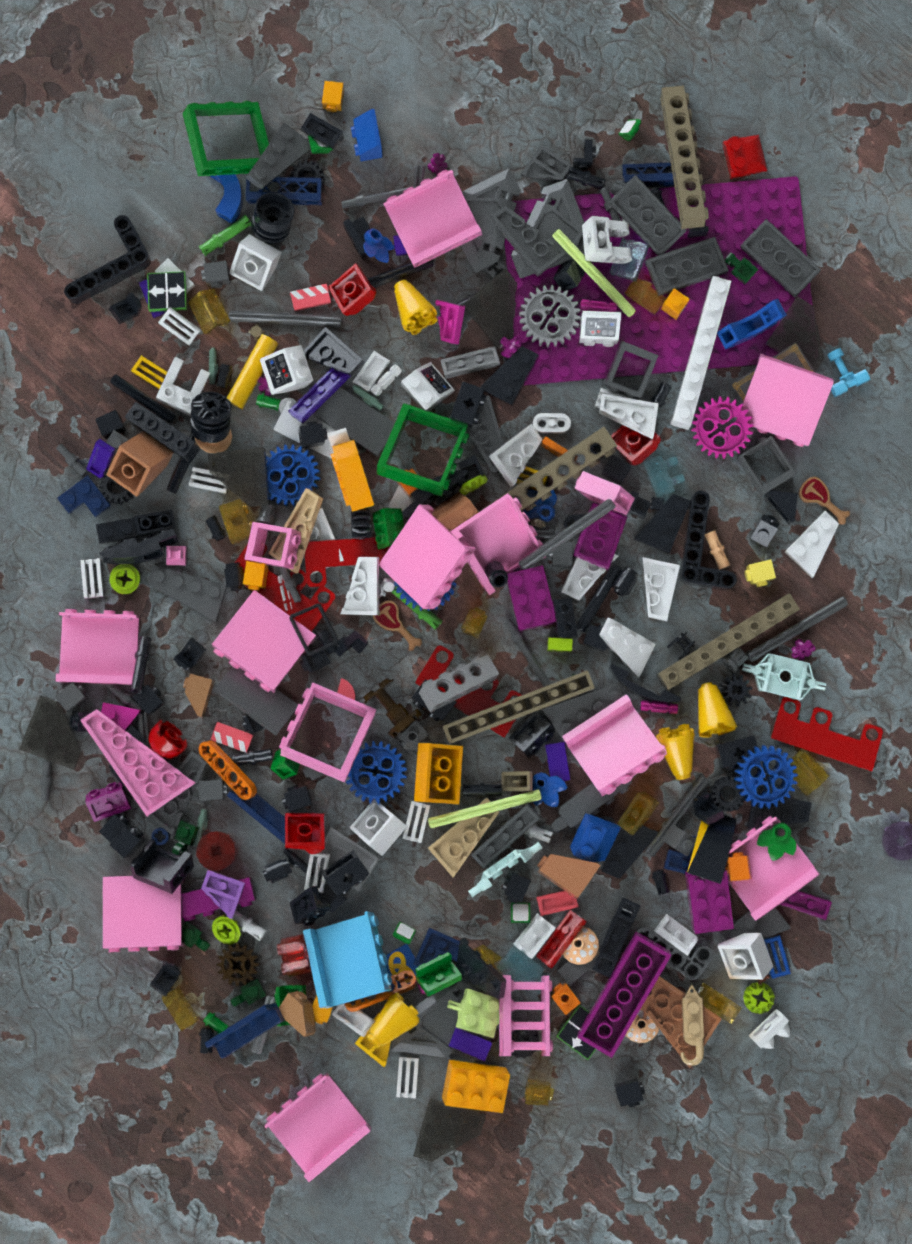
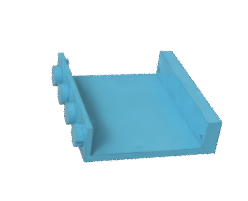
(347, 960)

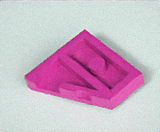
(450, 321)
(120, 715)

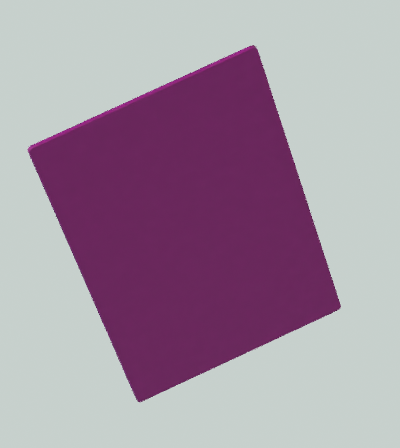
(733, 215)

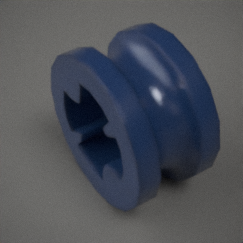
(164, 832)

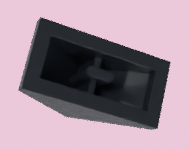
(784, 503)

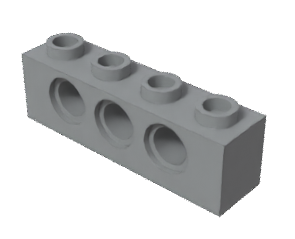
(435, 699)

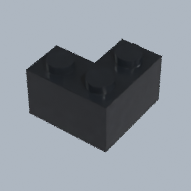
(122, 836)

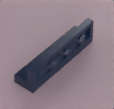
(650, 180)
(295, 197)
(262, 812)
(246, 1030)

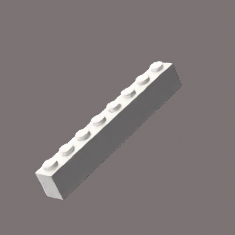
(700, 353)

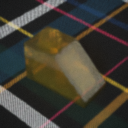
(474, 622)
(638, 812)
(718, 1003)
(538, 1092)

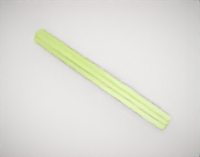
(594, 273)
(484, 808)

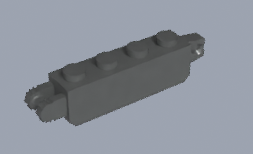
(584, 802)

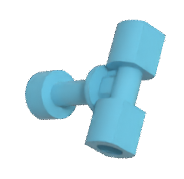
(847, 379)

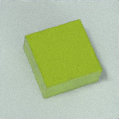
(559, 645)

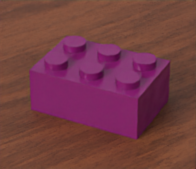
(530, 598)
(709, 904)

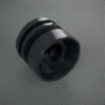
(272, 218)
(210, 417)

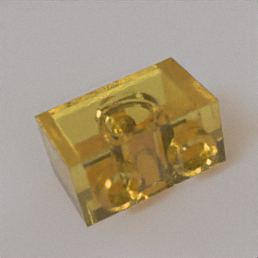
(229, 512)

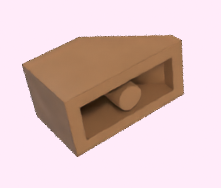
(198, 692)
(298, 1013)

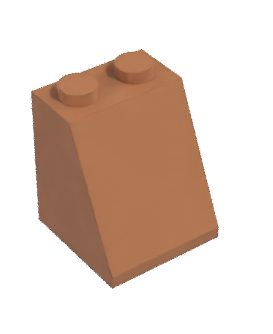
(139, 462)
(454, 511)
(568, 873)

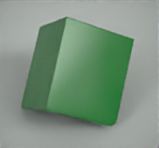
(283, 766)

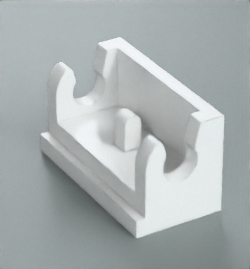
(676, 934)
(534, 936)

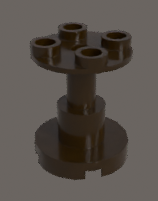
(396, 712)

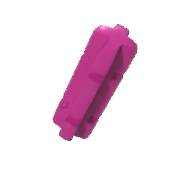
(601, 306)
(660, 707)

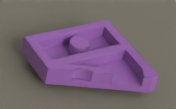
(223, 891)

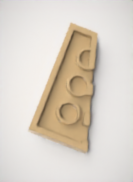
(302, 520)
(460, 840)

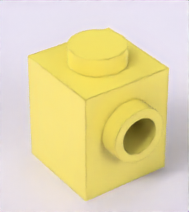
(760, 573)

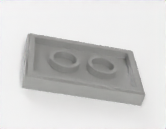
(339, 845)

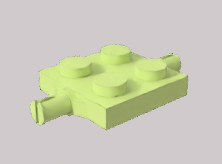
(477, 1013)

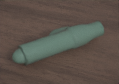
(213, 367)
(367, 398)
(202, 823)

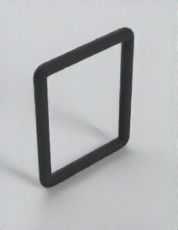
(300, 636)

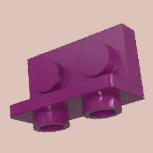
(107, 801)

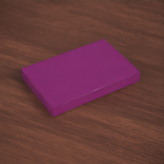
(600, 539)

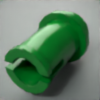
(268, 402)
(215, 1023)

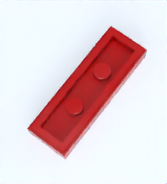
(561, 939)

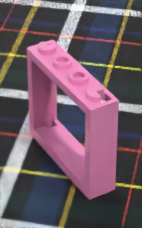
(337, 700)

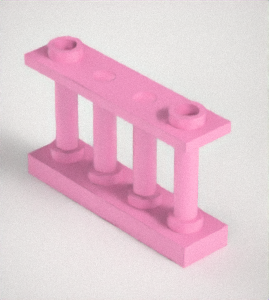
(507, 1025)

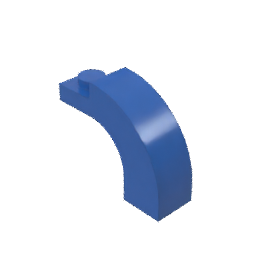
(232, 201)
(752, 326)

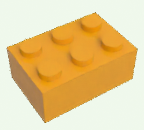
(351, 476)
(438, 773)
(475, 1086)

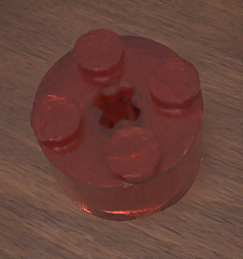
(206, 853)
(294, 955)

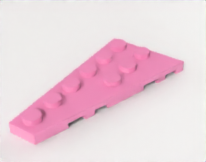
(141, 770)

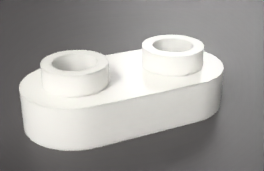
(551, 421)

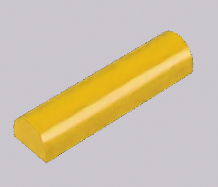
(251, 372)

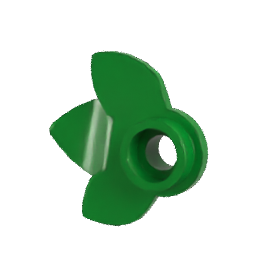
(777, 844)

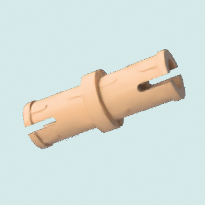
(717, 550)

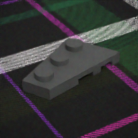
(767, 925)

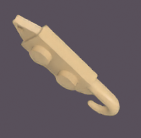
(693, 1025)

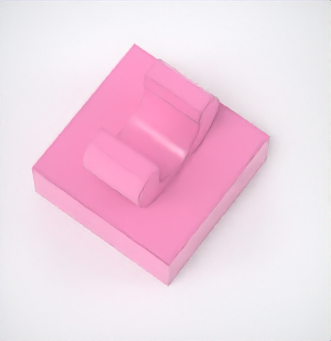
(176, 555)

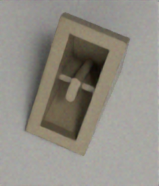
(516, 781)

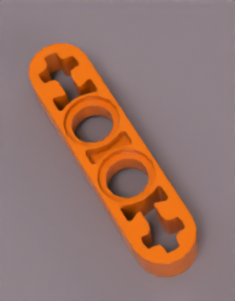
(229, 766)
(385, 995)

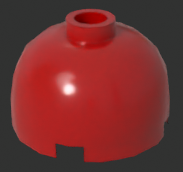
(166, 740)

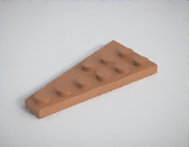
(665, 1010)

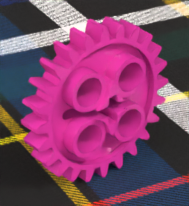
(712, 413)

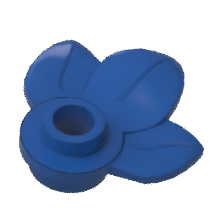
(377, 245)
(547, 504)
(549, 790)

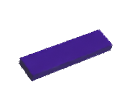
(318, 395)

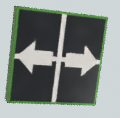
(167, 291)
(569, 1032)

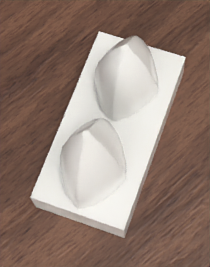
(774, 1024)

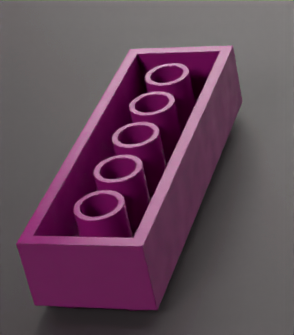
(624, 994)

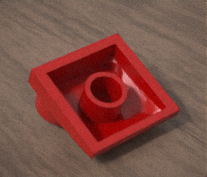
(744, 156)
(352, 291)
(634, 445)
(305, 832)

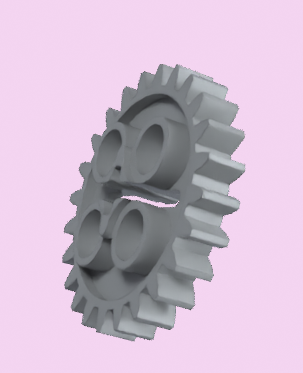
(563, 324)

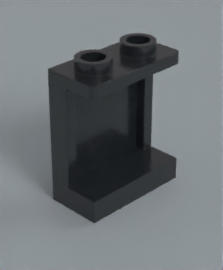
(161, 867)

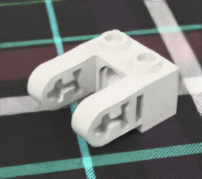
(597, 242)
(175, 396)

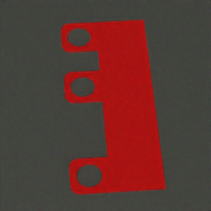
(326, 554)
(273, 594)
(472, 702)
(821, 740)

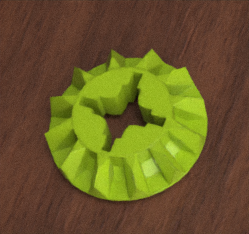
(473, 484)
(120, 571)
(224, 935)
(750, 1001)

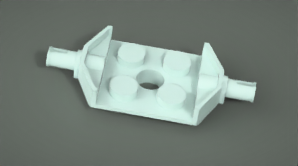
(768, 678)
(509, 860)

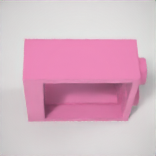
(600, 490)
(257, 542)

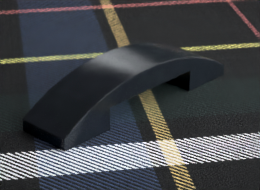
(621, 675)
(615, 937)

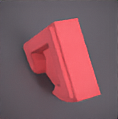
(346, 689)

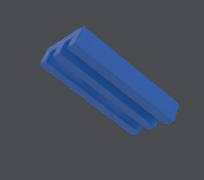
(787, 970)

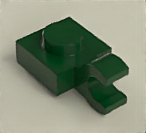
(743, 269)
(186, 835)
(191, 936)
(250, 992)

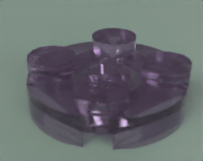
(890, 837)

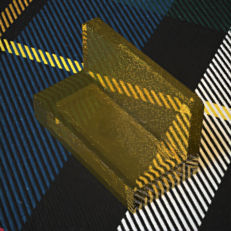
(208, 310)
(809, 772)
(180, 1009)

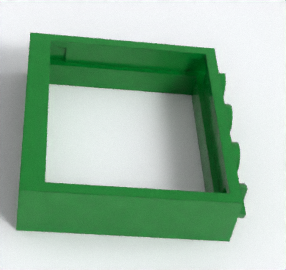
(229, 166)
(430, 420)

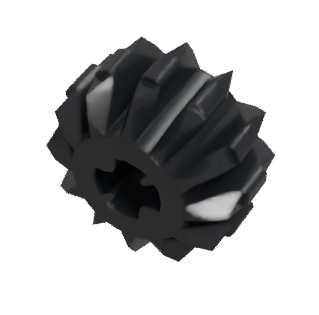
(361, 523)
(736, 683)

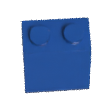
(367, 136)
(594, 838)

